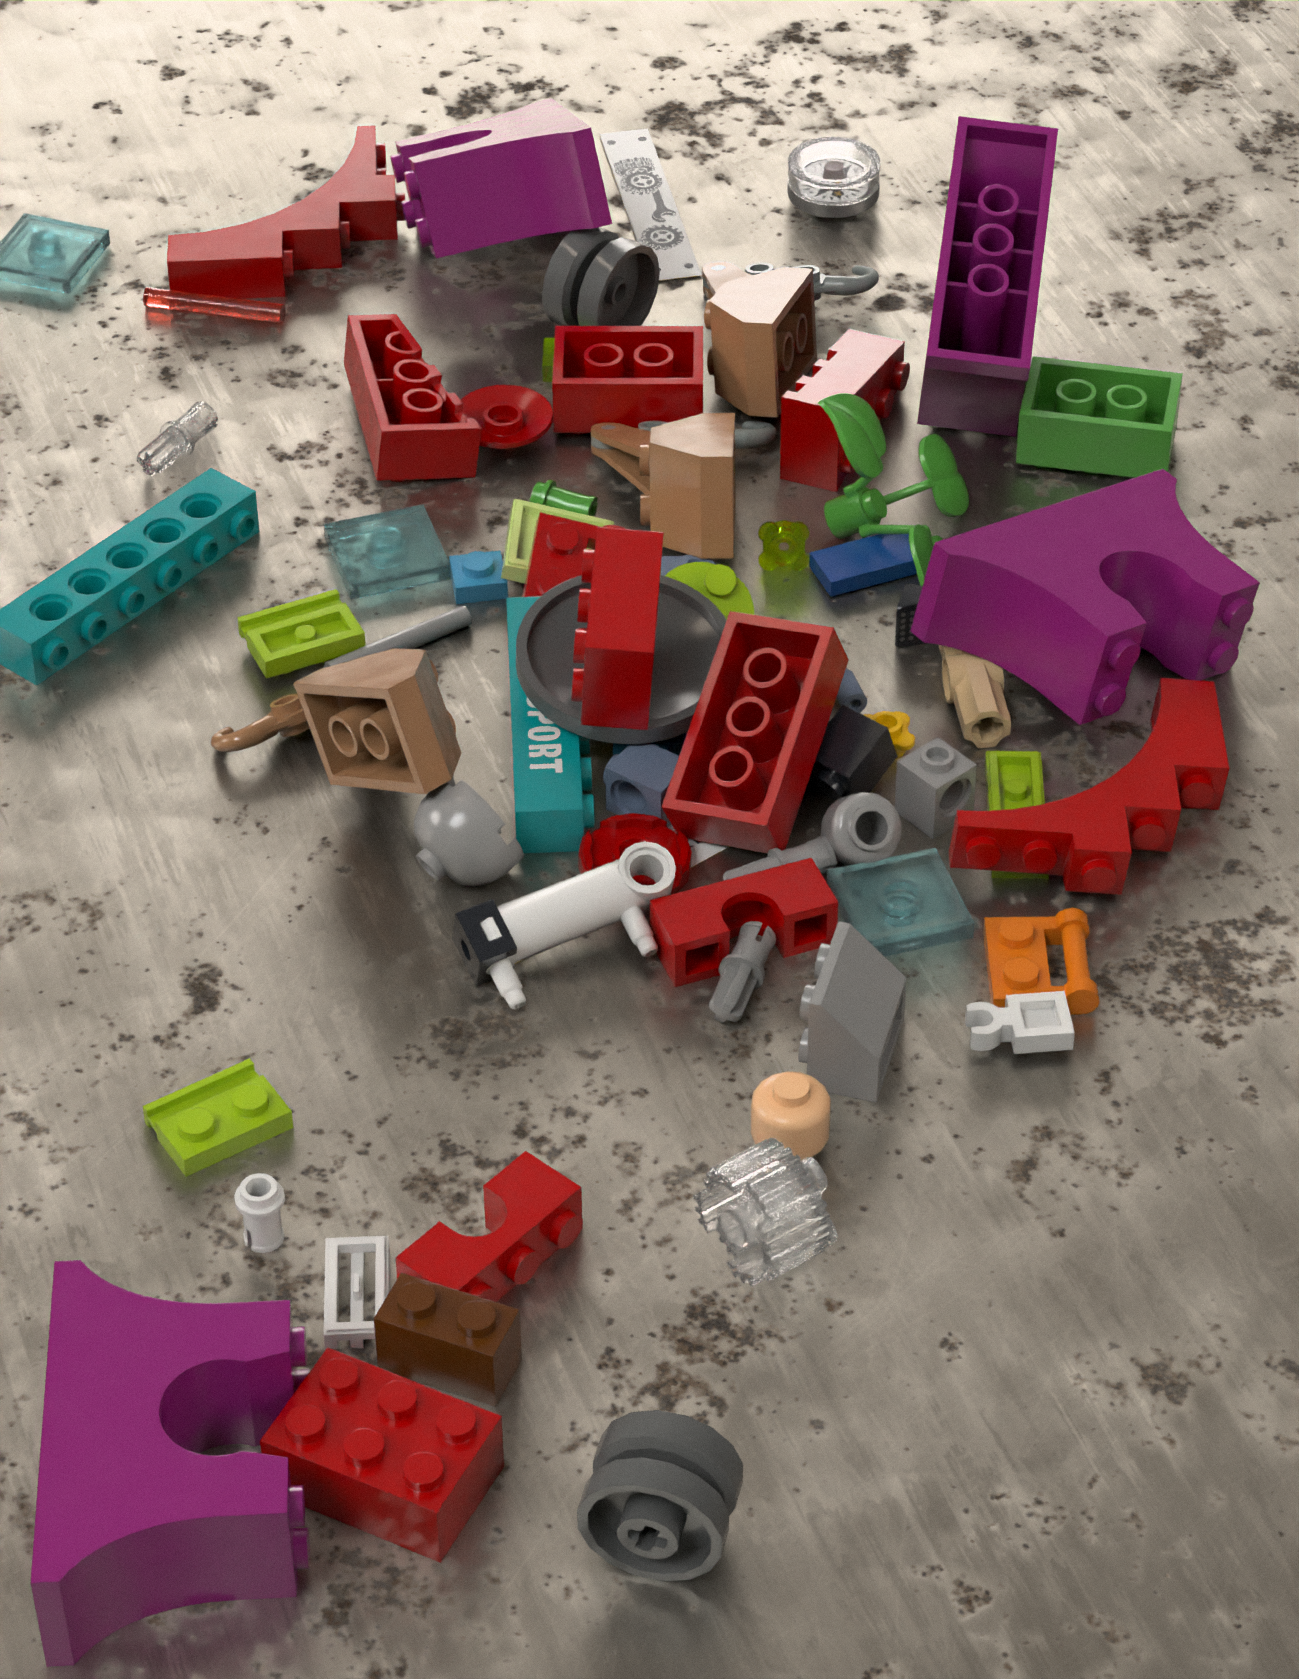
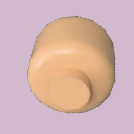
(793, 1111)

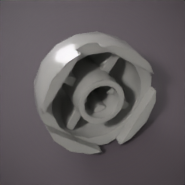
(462, 837)

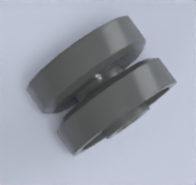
(600, 280)
(660, 1495)

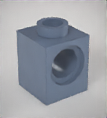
(639, 780)

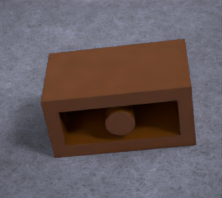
(448, 1339)

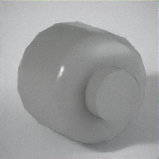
(862, 828)

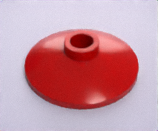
(508, 415)

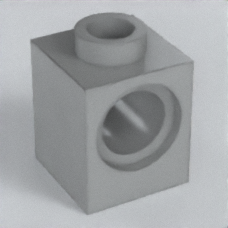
(933, 786)

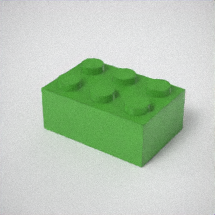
(1098, 417)

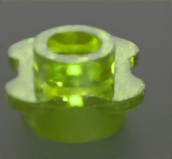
(783, 531)

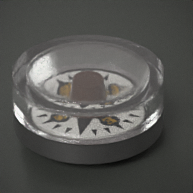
(833, 177)

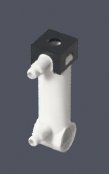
(498, 936)

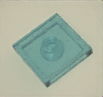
(50, 252)
(387, 551)
(902, 902)

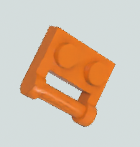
(1020, 962)

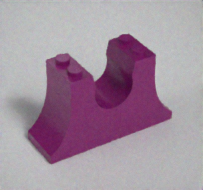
(502, 179)
(988, 276)
(1082, 588)
(124, 1496)

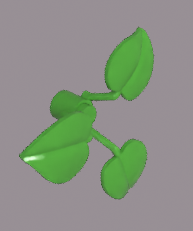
(861, 508)

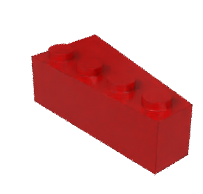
(854, 365)
(403, 408)

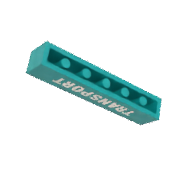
(545, 766)

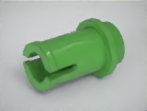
(561, 498)

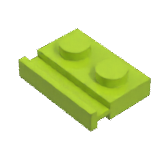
(301, 633)
(218, 1117)

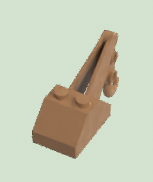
(372, 722)

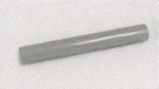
(413, 636)

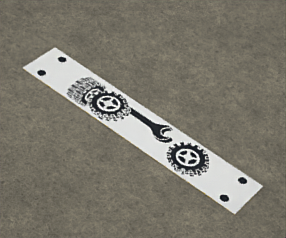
(650, 201)

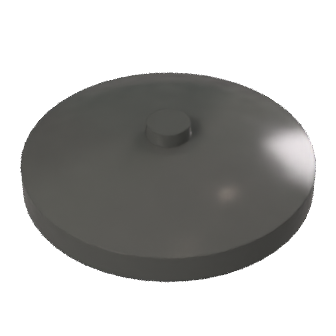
(684, 649)

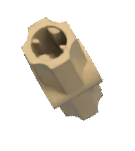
(978, 695)

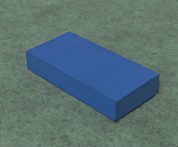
(863, 563)

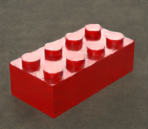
(756, 732)

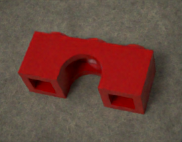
(698, 923)
(530, 1218)

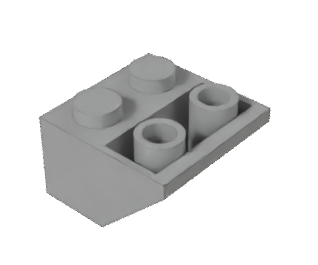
(851, 1016)

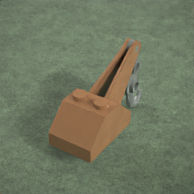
(767, 328)
(684, 475)

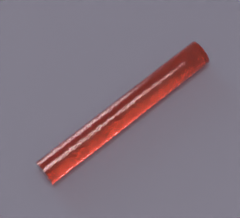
(214, 305)

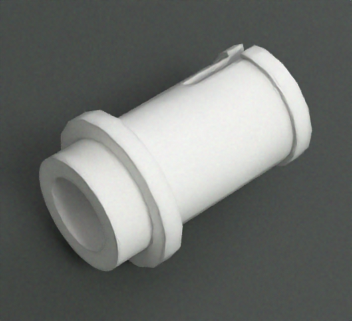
(260, 1203)

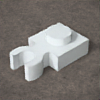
(1028, 1021)

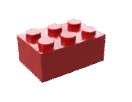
(625, 375)
(619, 629)
(387, 1453)

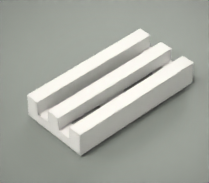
(357, 1329)

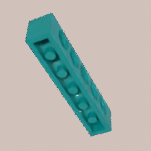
(125, 575)

